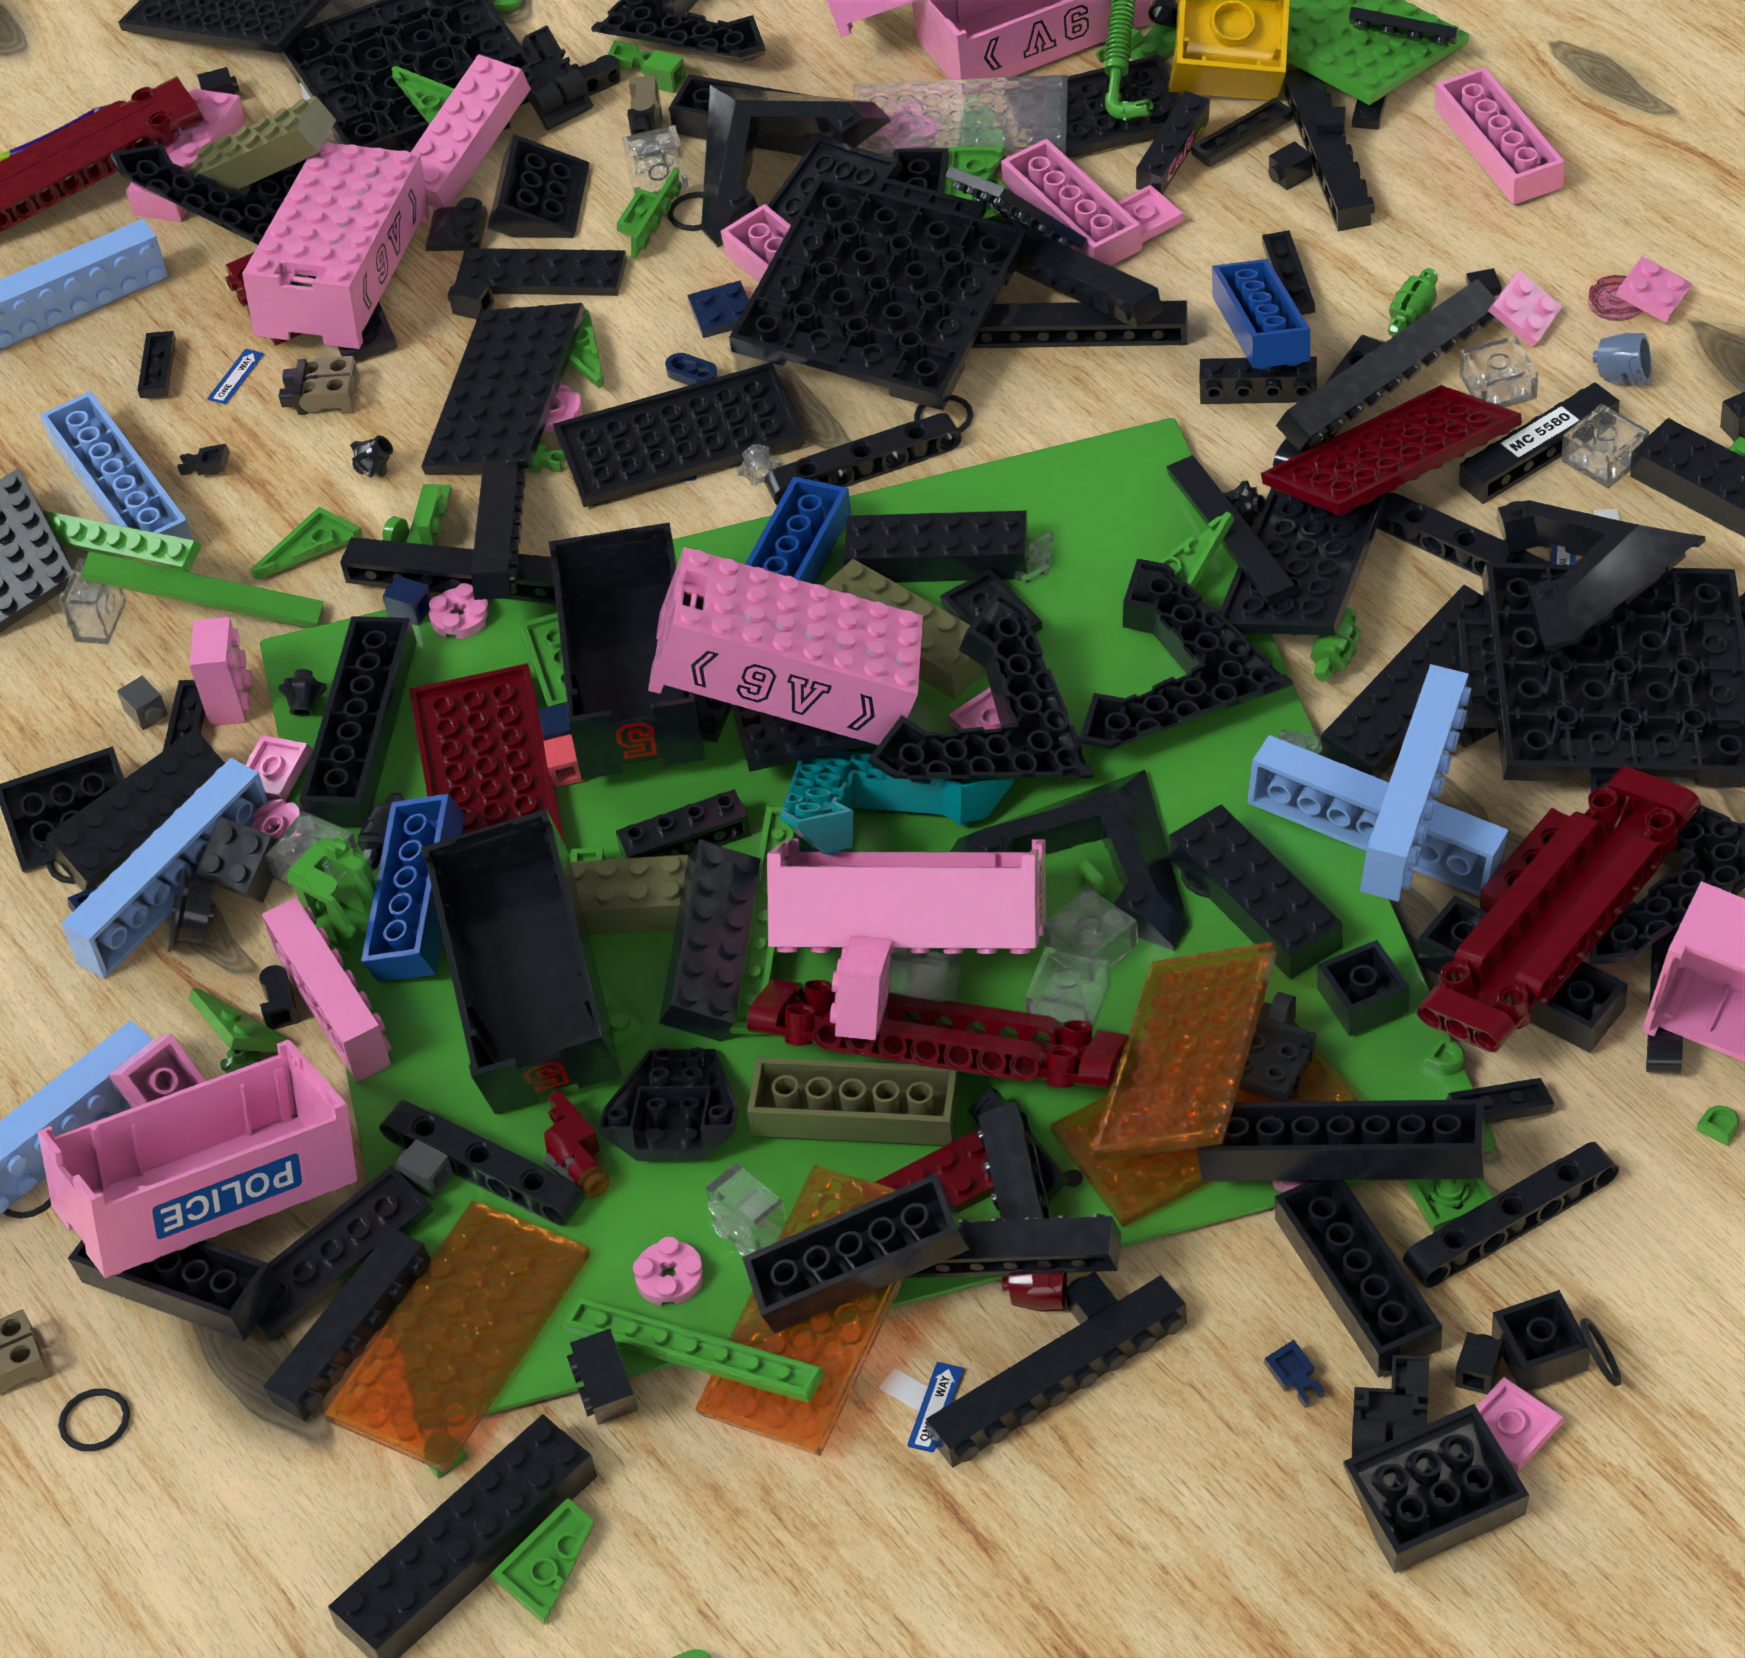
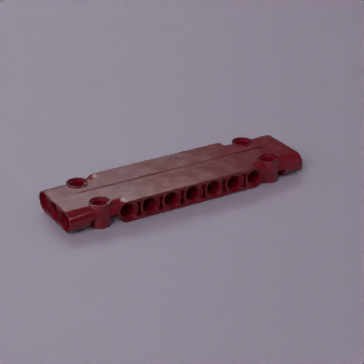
(69, 152)
(1558, 909)
(1064, 1060)

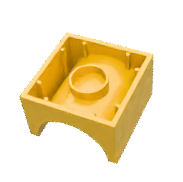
(1231, 48)

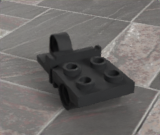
(556, 88)
(1277, 1052)
(1392, 1412)

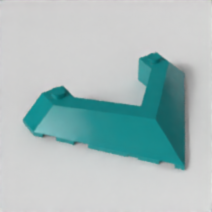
(834, 784)

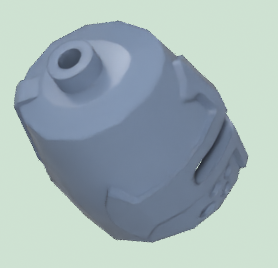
(1624, 358)

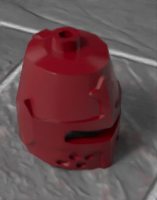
(1037, 1291)

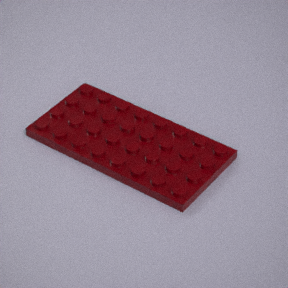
(1391, 449)
(485, 746)

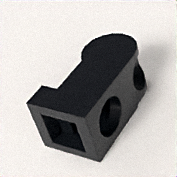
(600, 73)
(281, 1008)

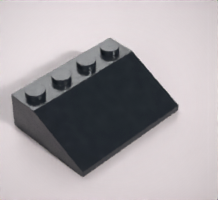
(538, 191)
(51, 796)
(1436, 1487)

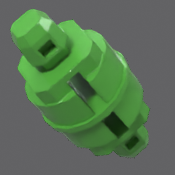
(1413, 300)
(1335, 652)

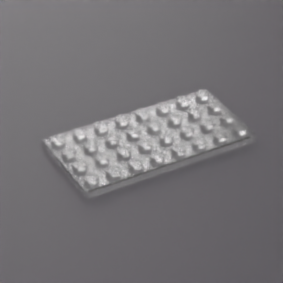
(969, 113)

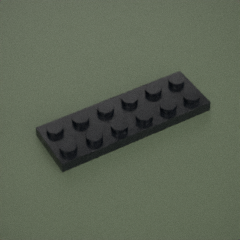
(546, 270)
(339, 1246)

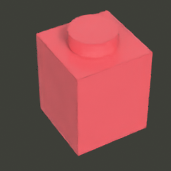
(562, 761)

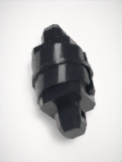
(374, 830)

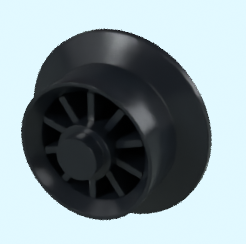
(191, 910)

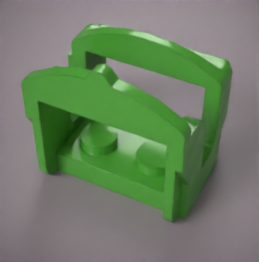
(326, 895)

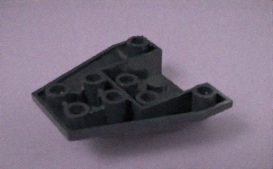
(672, 1107)

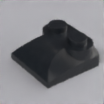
(457, 226)

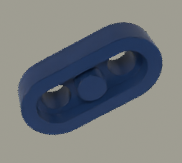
(689, 369)

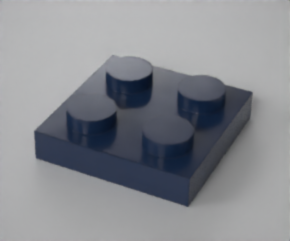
(718, 308)

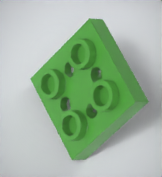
(1447, 1195)

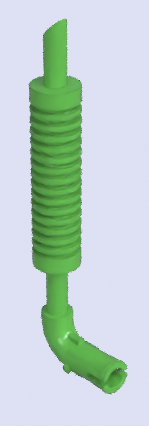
(1117, 62)

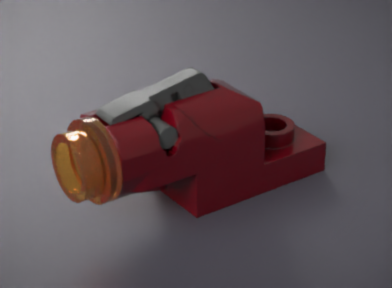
(572, 1148)

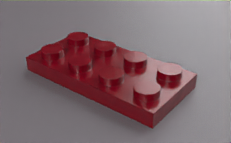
(957, 1165)

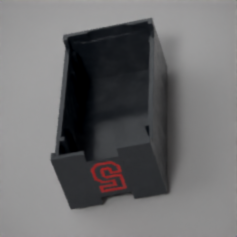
(608, 625)
(521, 961)

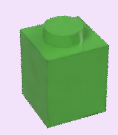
(667, 68)

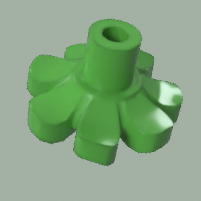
(238, 1059)

